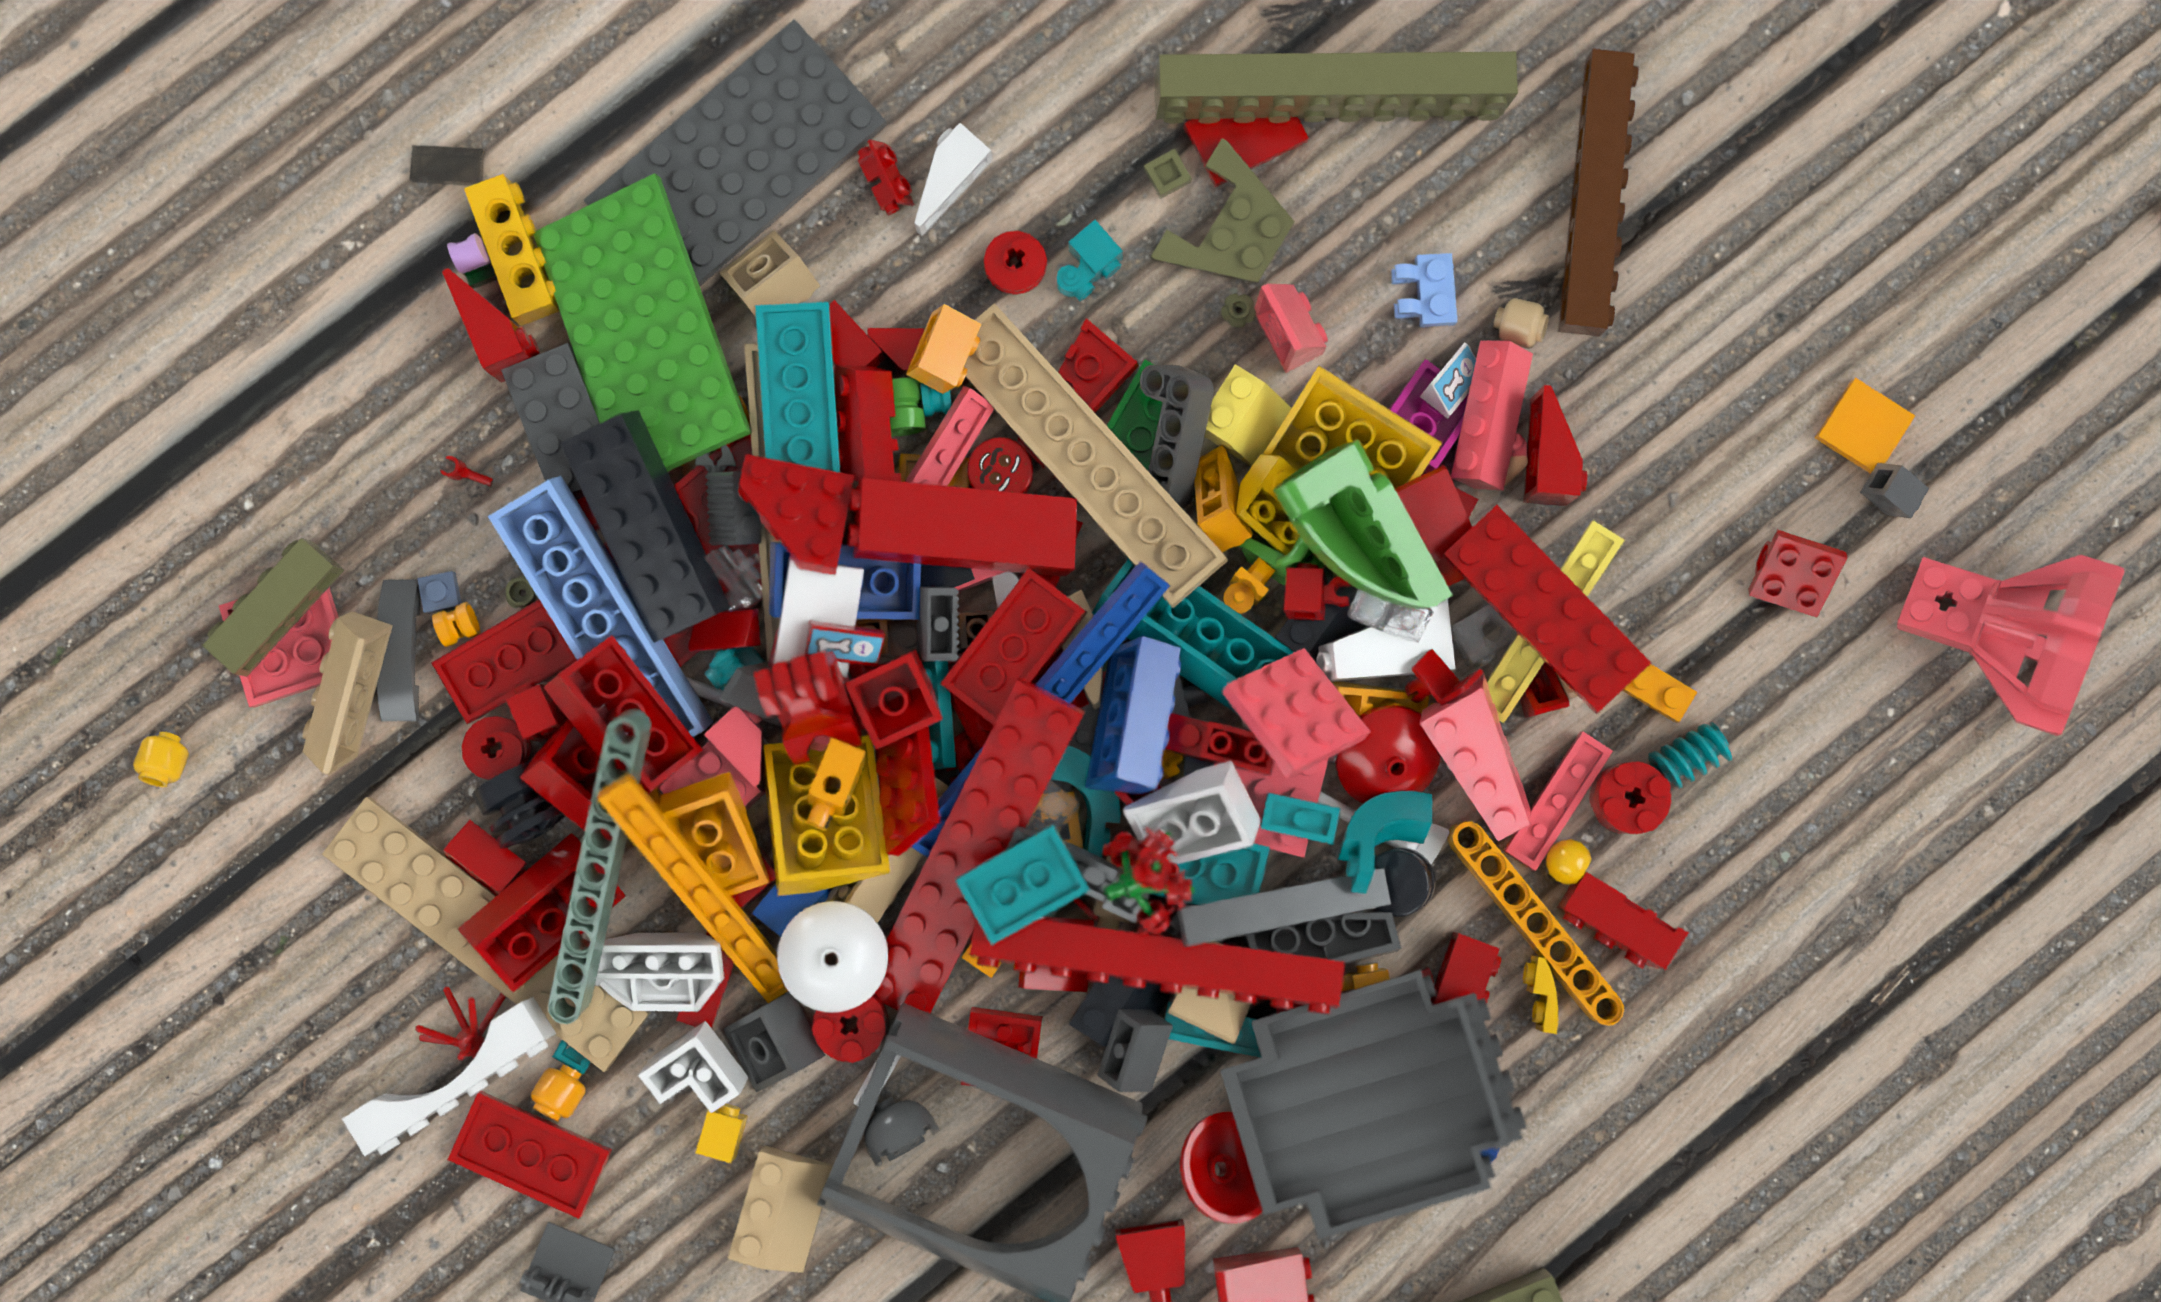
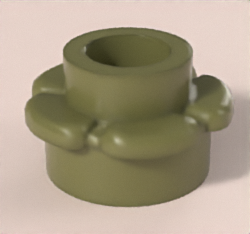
(1238, 319)
(513, 593)

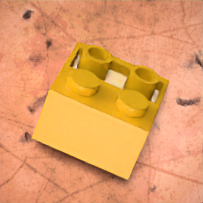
(1260, 506)

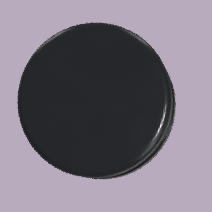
(1408, 879)

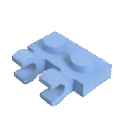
(1434, 290)

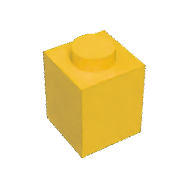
(722, 1133)

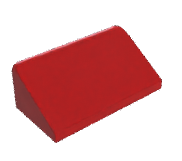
(726, 631)

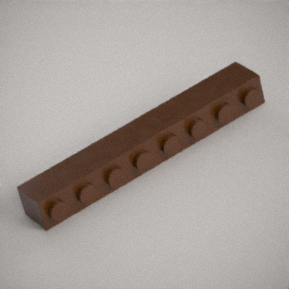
(1597, 193)

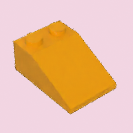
(718, 830)

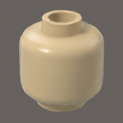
(1521, 322)

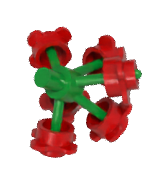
(1150, 874)

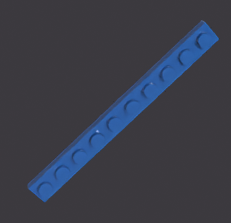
(1077, 663)

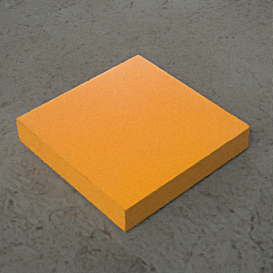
(1864, 426)

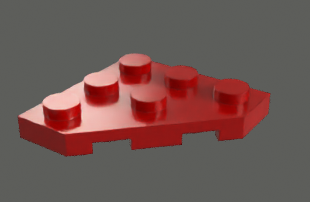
(800, 508)

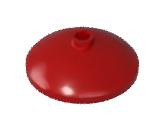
(1392, 738)
(1232, 1193)

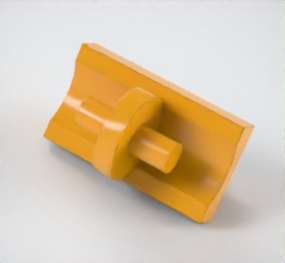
(1248, 586)

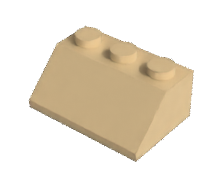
(780, 1211)

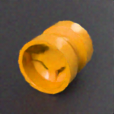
(456, 624)

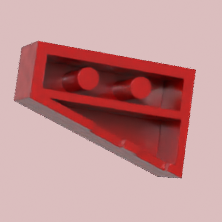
(863, 422)
(1621, 923)

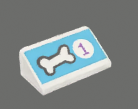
(1452, 382)

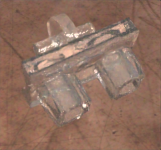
(738, 575)

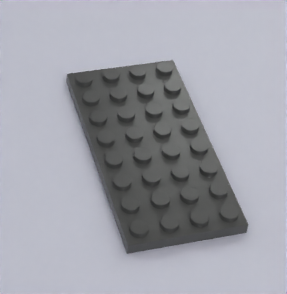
(753, 147)

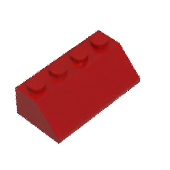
(603, 688)
(527, 920)

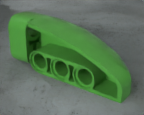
(1361, 528)

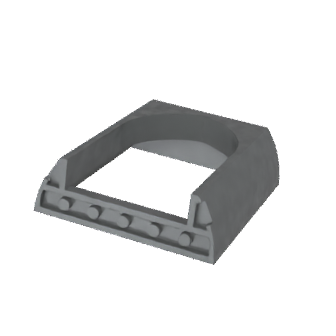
(1091, 1118)

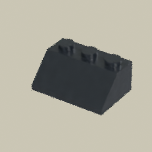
(1313, 633)
(1101, 1003)

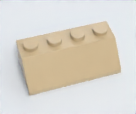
(345, 690)

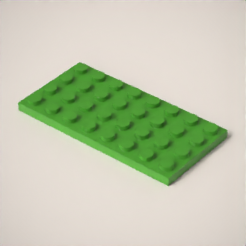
(642, 321)

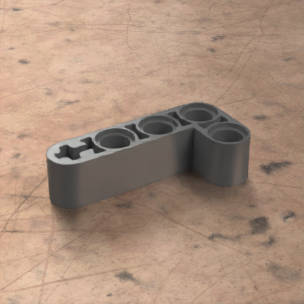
(1181, 425)

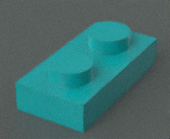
(1300, 818)

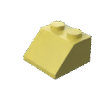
(1245, 415)

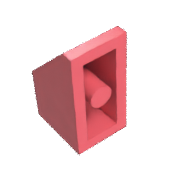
(740, 741)

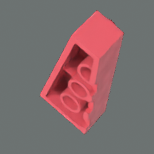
(1479, 756)

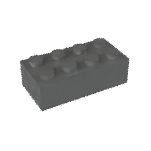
(552, 408)

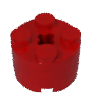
(1648, 788)
(853, 1045)

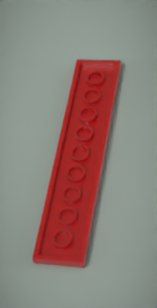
(992, 804)

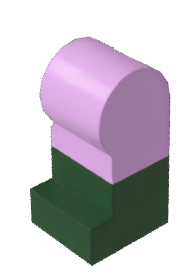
(472, 261)

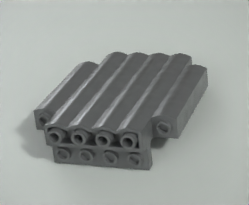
(1373, 1105)

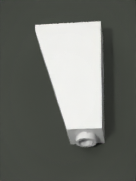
(1378, 654)

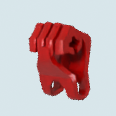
(809, 702)

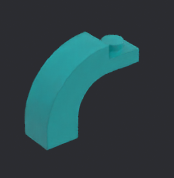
(1100, 804)
(1382, 819)

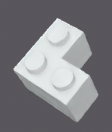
(695, 1061)

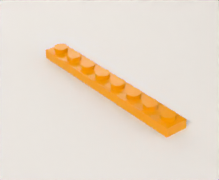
(694, 884)

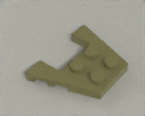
(1244, 232)

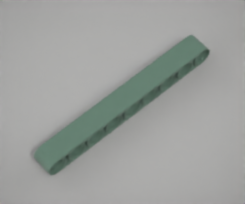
(592, 883)

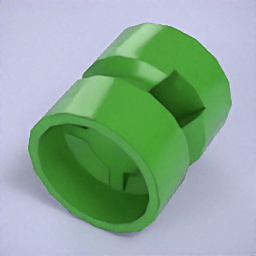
(909, 416)

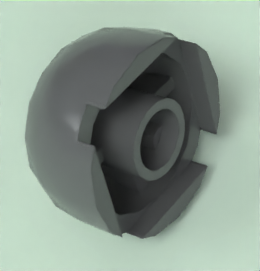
(897, 1129)

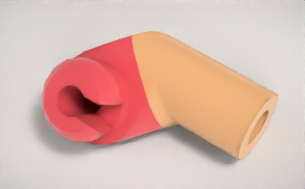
(1518, 459)

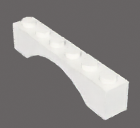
(508, 1038)

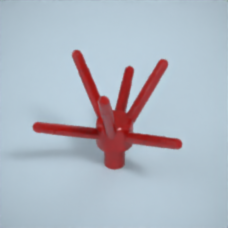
(471, 1037)

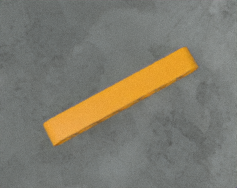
(1549, 933)

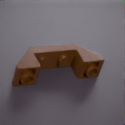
(902, 634)

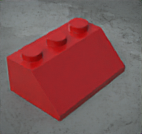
(566, 774)

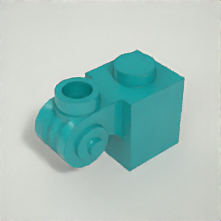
(1097, 258)
(727, 661)

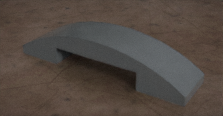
(396, 683)
(1097, 874)

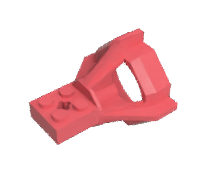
(2003, 624)

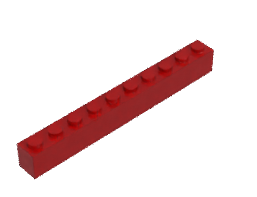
(1166, 962)

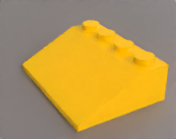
(1337, 413)
(815, 858)

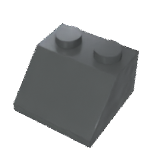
(774, 1042)

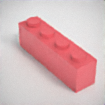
(1491, 415)

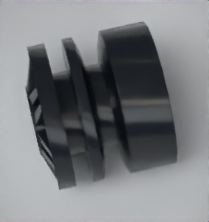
(520, 805)

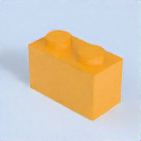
(944, 349)

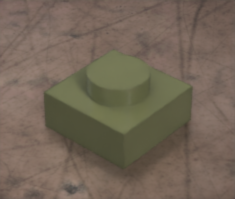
(1167, 173)

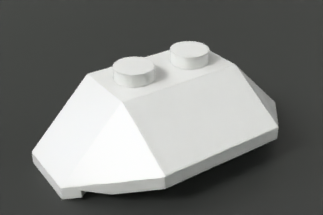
(661, 970)

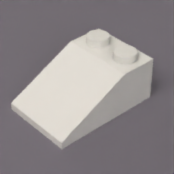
(1201, 811)

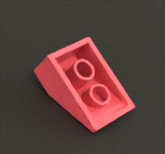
(1289, 326)

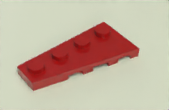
(1093, 369)

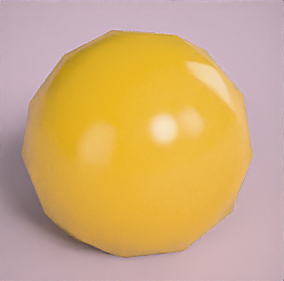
(1568, 861)

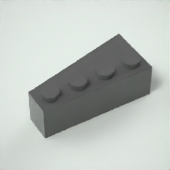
(1337, 938)

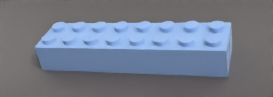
(587, 591)

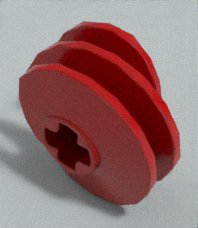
(1012, 279)
(486, 734)

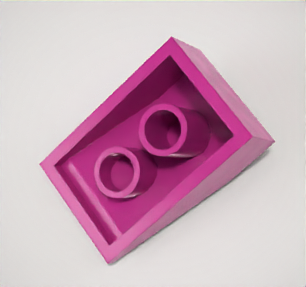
(1424, 416)

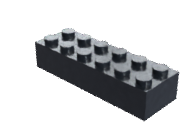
(645, 525)

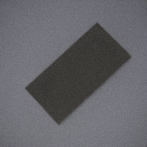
(446, 165)

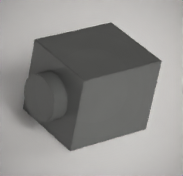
(1894, 490)

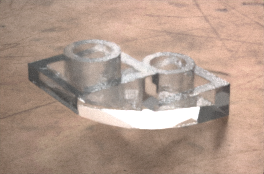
(1389, 617)

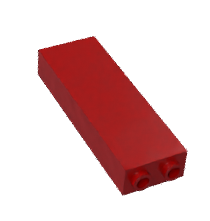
(963, 527)

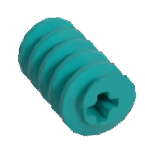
(1691, 754)

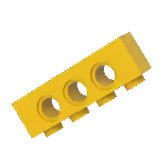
(487, 202)

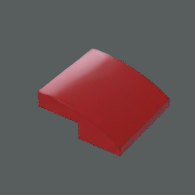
(1007, 1028)

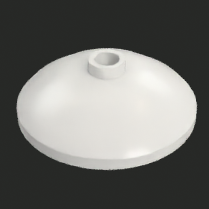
(840, 930)

